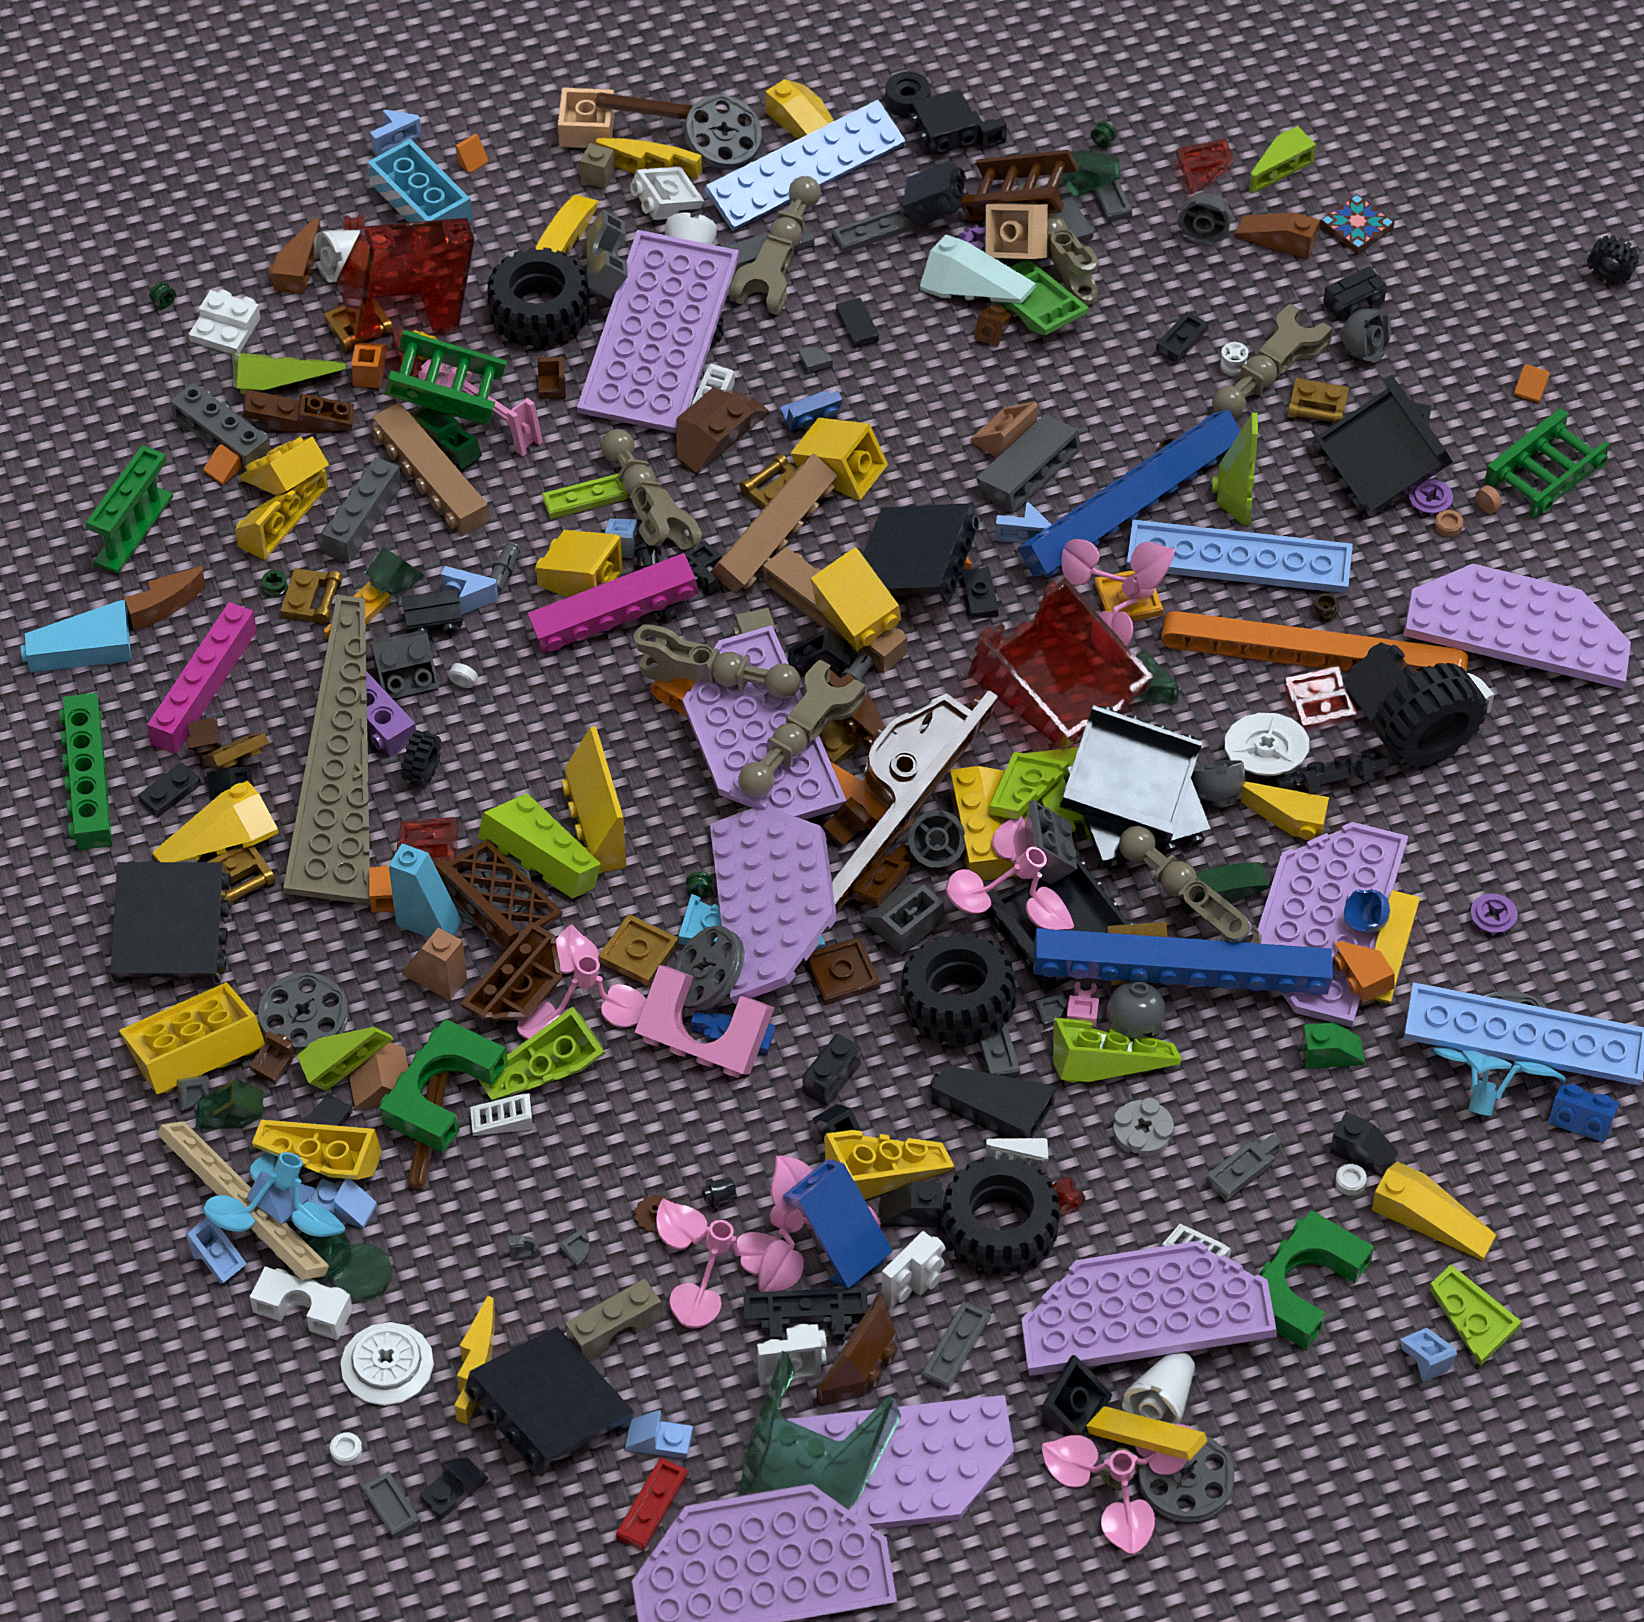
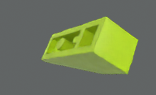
(1286, 155)
(337, 1055)

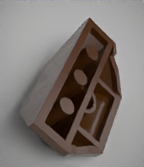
(714, 426)
(518, 978)
(862, 1357)

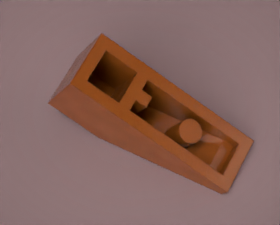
(1281, 231)
(295, 261)

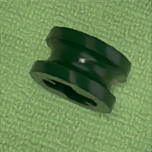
(1103, 134)
(162, 294)
(274, 576)
(699, 884)

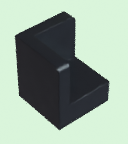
(991, 132)
(226, 778)

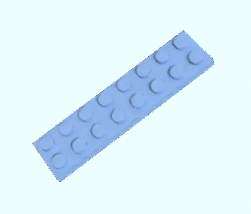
(821, 155)
(1249, 556)
(1525, 1033)

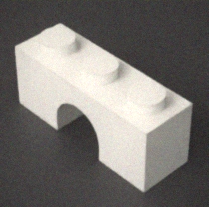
(279, 1291)

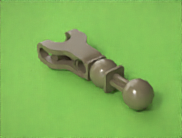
(785, 233)
(1071, 258)
(1274, 358)
(653, 504)
(700, 663)
(806, 721)
(1181, 881)

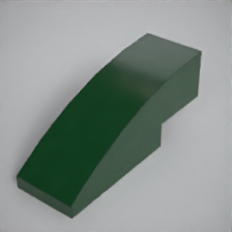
(449, 437)
(1232, 882)

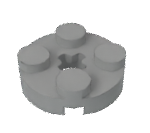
(1143, 1112)

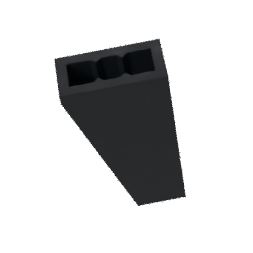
(993, 1101)

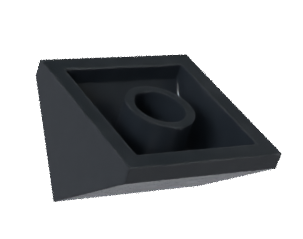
(1074, 1400)

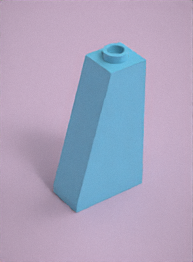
(80, 641)
(420, 894)

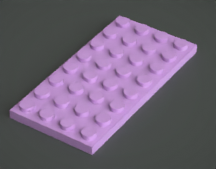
(658, 331)

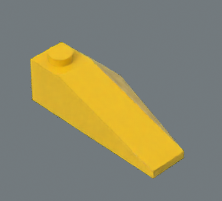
(796, 108)
(228, 820)
(1427, 1208)

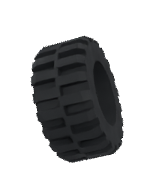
(538, 322)
(1430, 715)
(951, 961)
(1000, 1249)

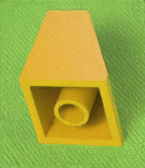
(848, 450)
(579, 562)
(855, 599)

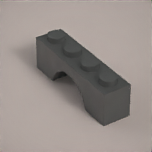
(604, 268)

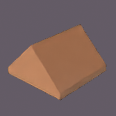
(1006, 428)
(377, 1076)

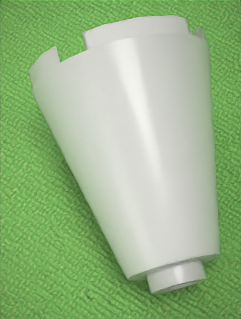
(692, 229)
(333, 251)
(1162, 1389)

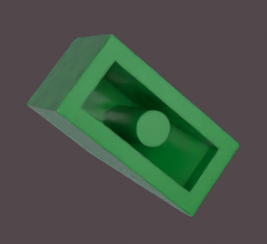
(1330, 1046)

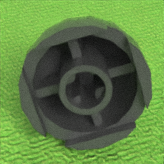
(1205, 218)
(1366, 334)
(1219, 781)
(936, 838)
(1136, 1010)

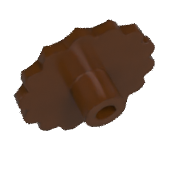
(647, 1212)

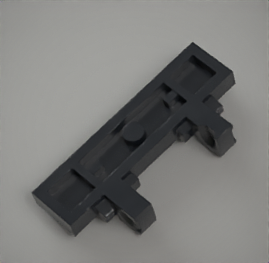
(701, 560)
(1341, 768)
(780, 1308)

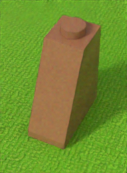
(439, 964)

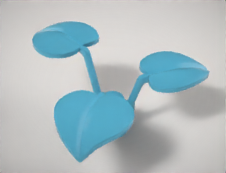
(1482, 1091)
(283, 1172)

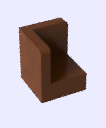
(551, 378)

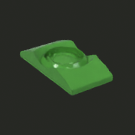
(1048, 304)

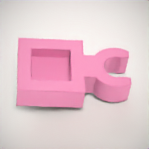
(1083, 1004)

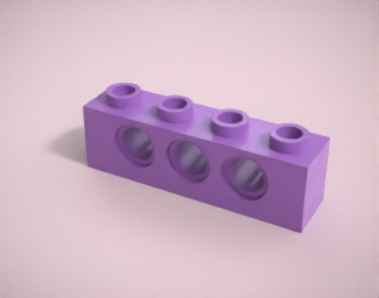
(386, 720)

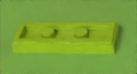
(584, 496)

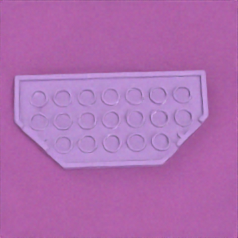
(1520, 623)
(735, 729)
(772, 893)
(1310, 900)
(1146, 1308)
(933, 1462)
(764, 1561)

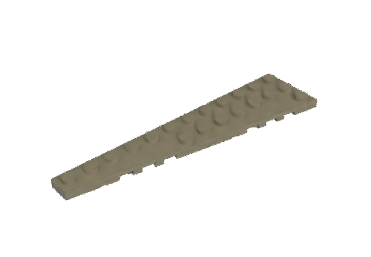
(333, 810)

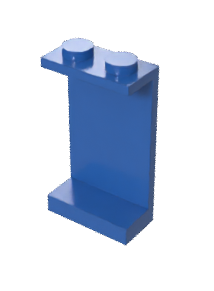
(840, 1221)

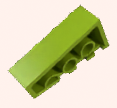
(541, 844)

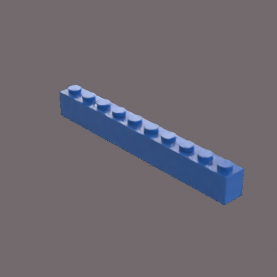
(1132, 492)
(1182, 961)

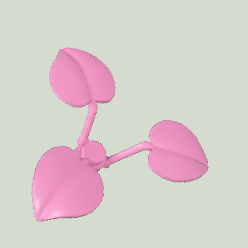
(1148, 561)
(1010, 842)
(580, 955)
(680, 1226)
(781, 1264)
(1124, 1524)

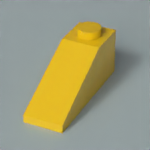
(1292, 811)

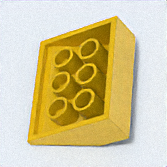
(971, 799)
(595, 803)
(193, 1037)

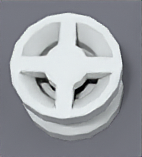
(1233, 358)

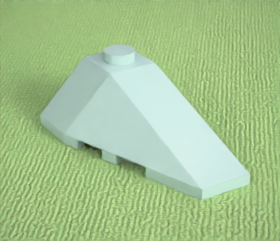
(965, 270)

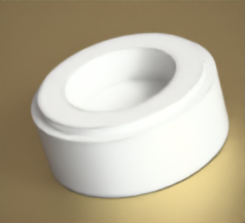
(462, 675)
(1351, 1179)
(346, 1449)

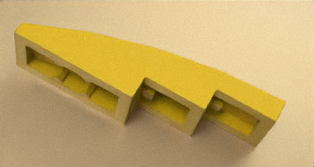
(638, 155)
(568, 224)
(1395, 935)
(475, 1351)

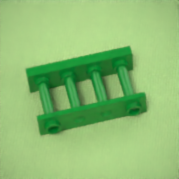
(438, 397)
(1539, 442)
(129, 509)

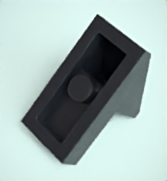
(453, 1487)

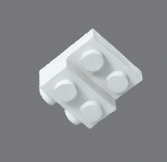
(665, 191)
(225, 322)
(913, 1269)
(805, 1348)

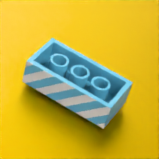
(417, 185)

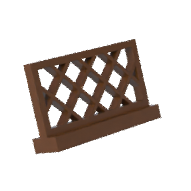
(476, 904)

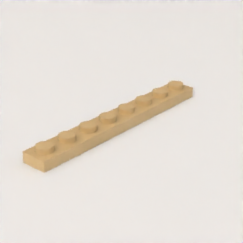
(225, 1181)

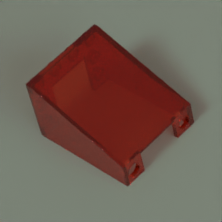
(408, 260)
(1059, 666)

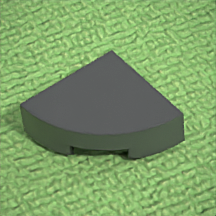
(814, 359)
(1049, 1009)
(191, 1090)
(522, 1247)
(576, 1248)

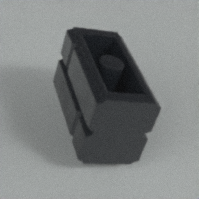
(1355, 293)
(433, 611)
(831, 1069)

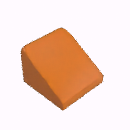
(471, 154)
(1532, 383)
(223, 464)

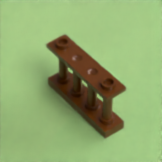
(1019, 166)

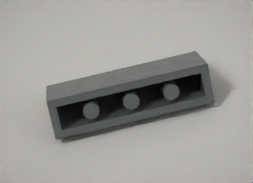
(1029, 463)

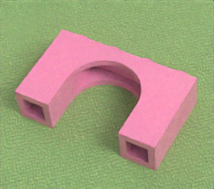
(663, 1023)

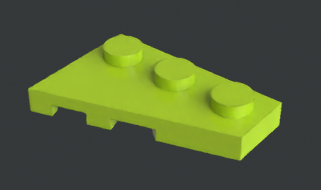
(1025, 780)
(1474, 1313)

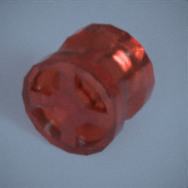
(353, 223)
(1069, 1197)

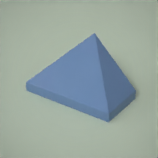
(276, 1201)

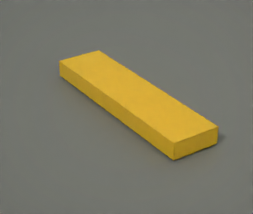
(1147, 1433)

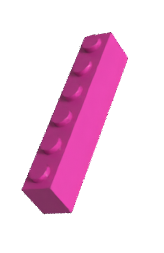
(613, 603)
(202, 677)

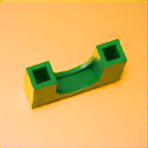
(448, 1049)
(1313, 1242)

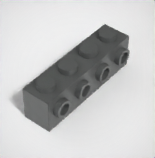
(218, 424)
(361, 510)

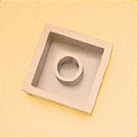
(581, 120)
(1016, 231)

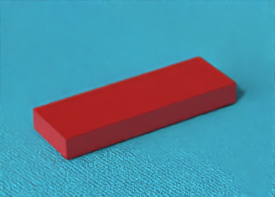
(652, 1504)

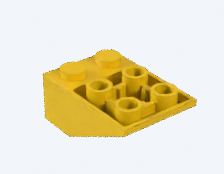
(285, 466)

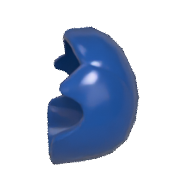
(1367, 910)

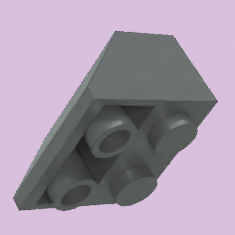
(404, 664)
(1054, 837)
(906, 916)

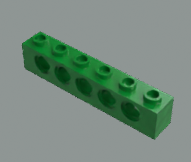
(86, 771)

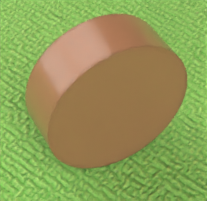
(1488, 499)
(1448, 523)

